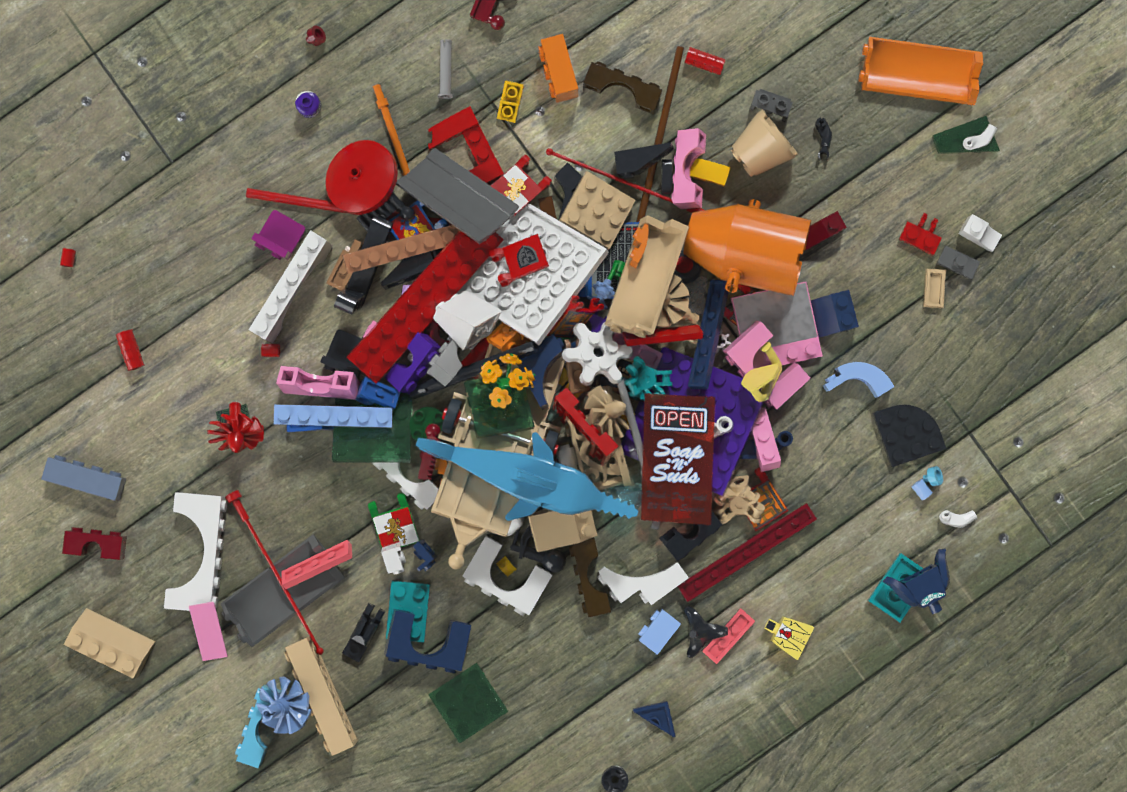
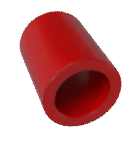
(67, 257)
(270, 350)

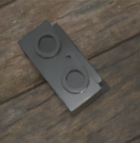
(771, 103)

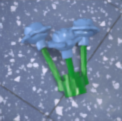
(603, 289)

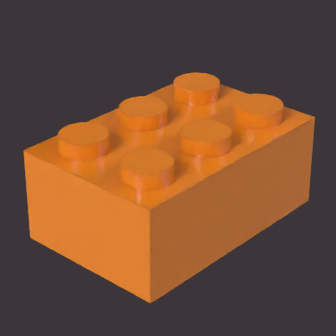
(558, 68)

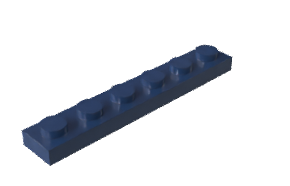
(711, 328)

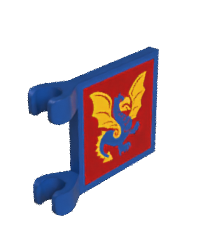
(419, 224)

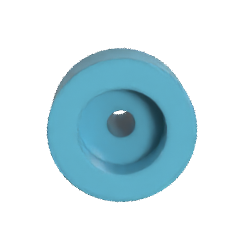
(933, 476)

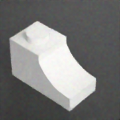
(980, 233)

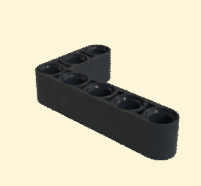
(354, 296)

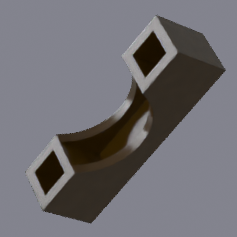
(600, 78)
(596, 601)

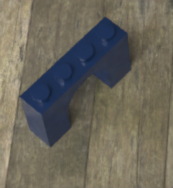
(449, 656)

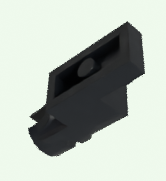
(363, 633)

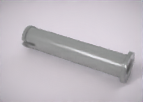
(445, 69)

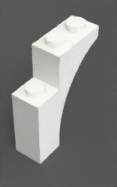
(652, 586)

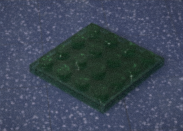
(374, 443)

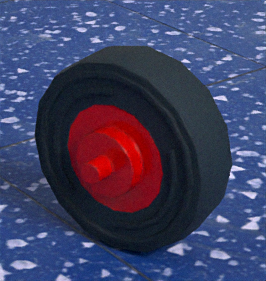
(687, 269)

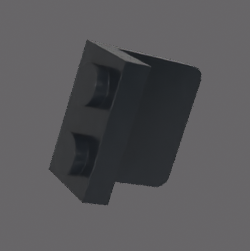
(339, 349)

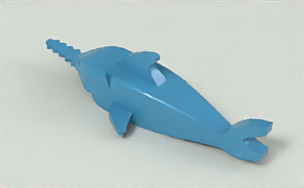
(532, 479)

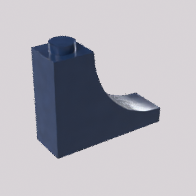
(540, 363)

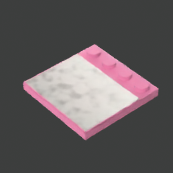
(788, 320)

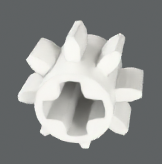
(723, 338)

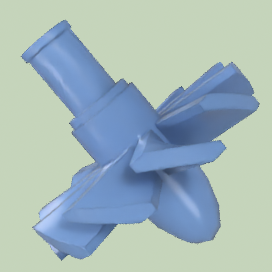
(285, 712)

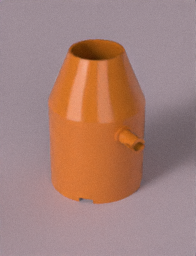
(748, 246)

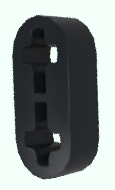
(666, 177)

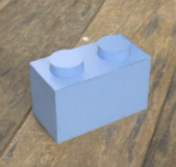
(658, 631)

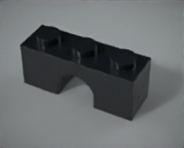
(682, 543)

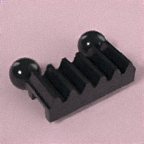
(387, 209)

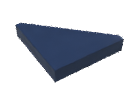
(658, 715)

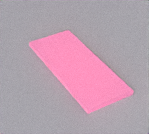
(208, 631)

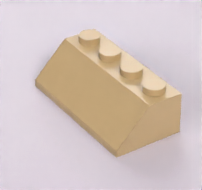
(110, 643)

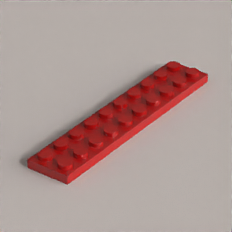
(417, 304)

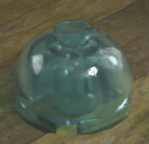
(631, 494)

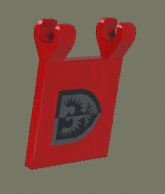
(522, 259)

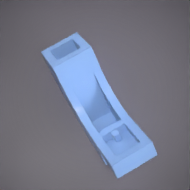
(872, 376)

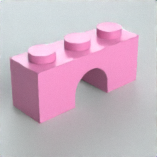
(765, 443)

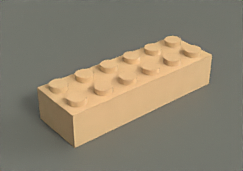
(323, 697)

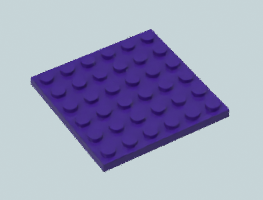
(730, 401)

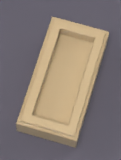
(934, 288)

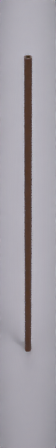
(660, 133)

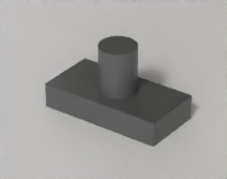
(958, 262)

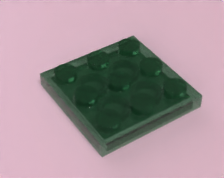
(497, 421)
(468, 702)

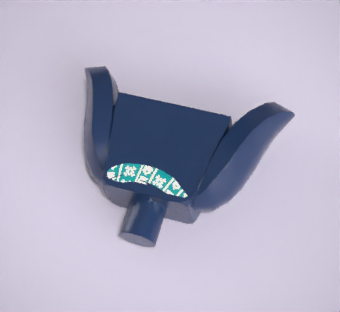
(924, 586)

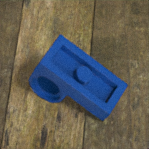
(378, 393)

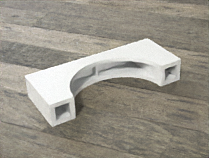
(309, 255)
(207, 514)

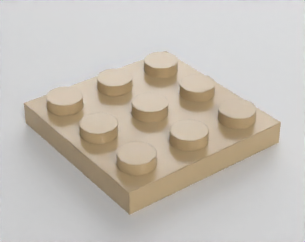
(597, 210)

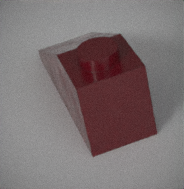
(825, 229)

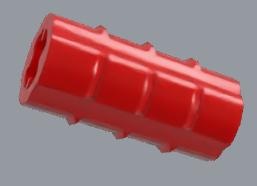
(704, 61)
(130, 350)

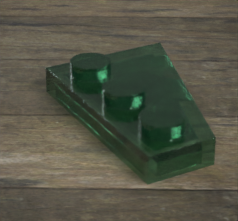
(952, 140)

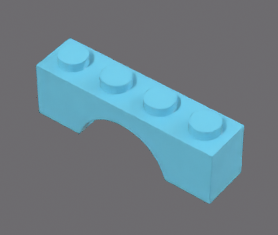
(252, 748)

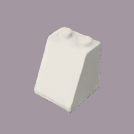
(466, 318)

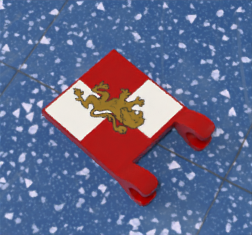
(519, 186)

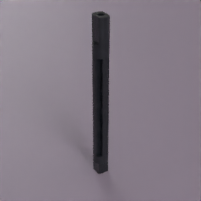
(472, 370)

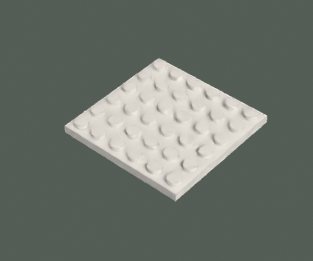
(539, 299)

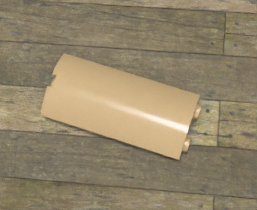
(644, 288)

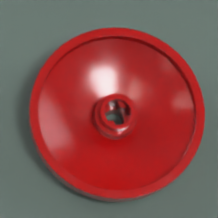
(361, 177)

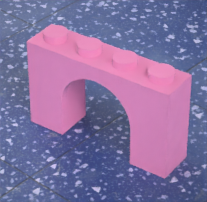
(742, 352)

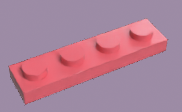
(316, 564)

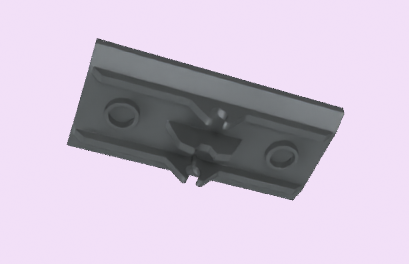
(458, 196)

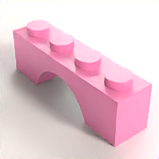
(689, 146)
(339, 385)

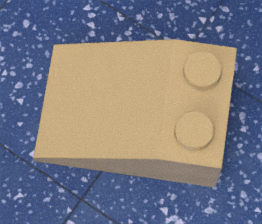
(559, 530)

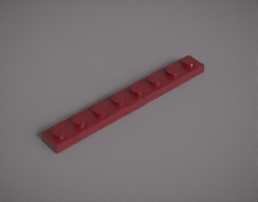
(747, 552)

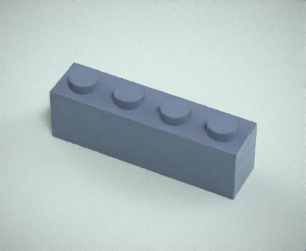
(84, 479)

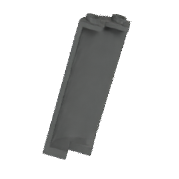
(262, 603)

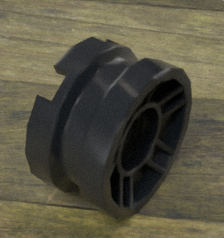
(618, 772)

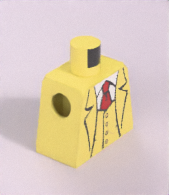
(789, 635)

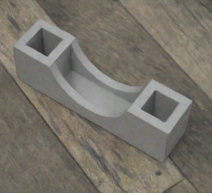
(447, 363)

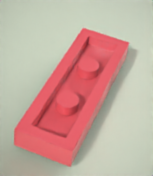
(737, 626)

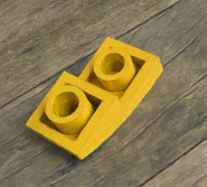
(510, 101)
(709, 171)

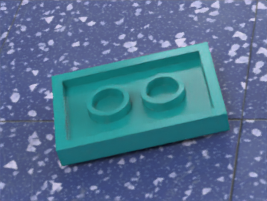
(884, 597)
(411, 598)

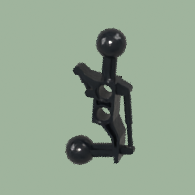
(552, 560)

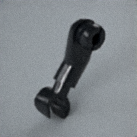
(826, 135)

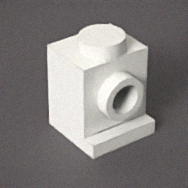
(393, 558)

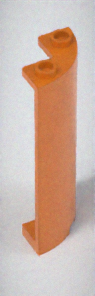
(921, 70)

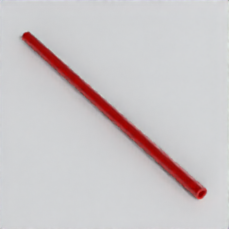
(305, 202)

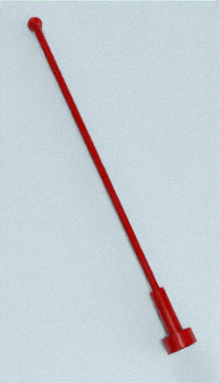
(549, 152)
(234, 498)

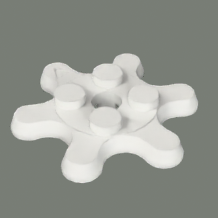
(592, 364)

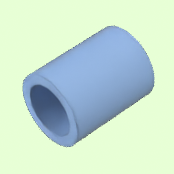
(921, 489)

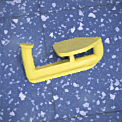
(763, 377)

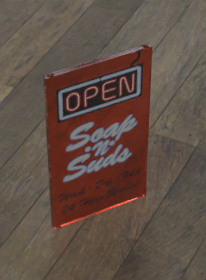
(678, 458)

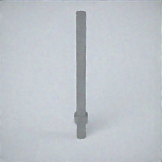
(631, 420)

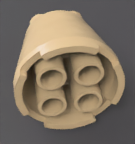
(762, 146)

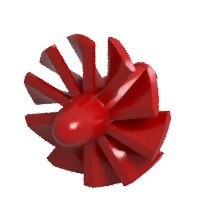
(238, 431)

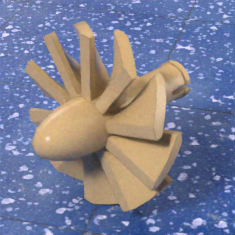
(681, 304)
(606, 410)

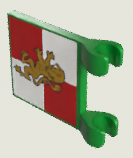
(394, 524)

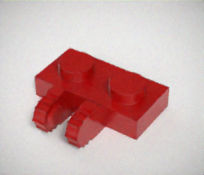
(919, 237)

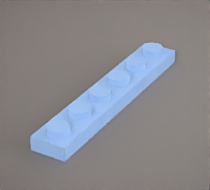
(332, 416)

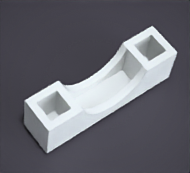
(423, 492)

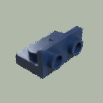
(423, 551)

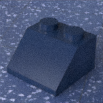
(834, 313)

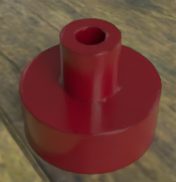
(315, 36)

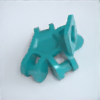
(645, 379)

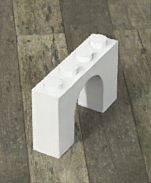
(479, 573)

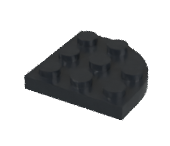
(908, 433)

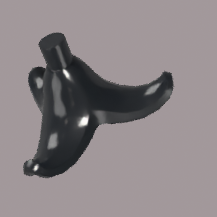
(701, 631)

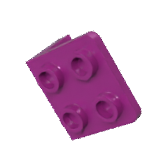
(279, 235)

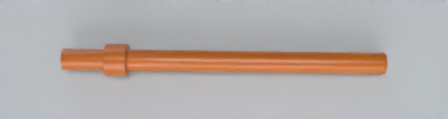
(383, 104)

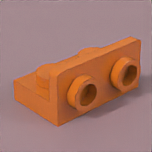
(505, 338)

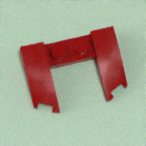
(465, 123)
(602, 446)

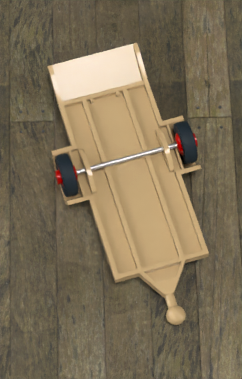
(464, 497)

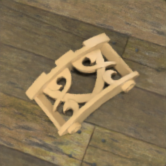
(618, 468)

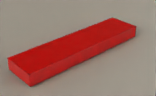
(665, 335)

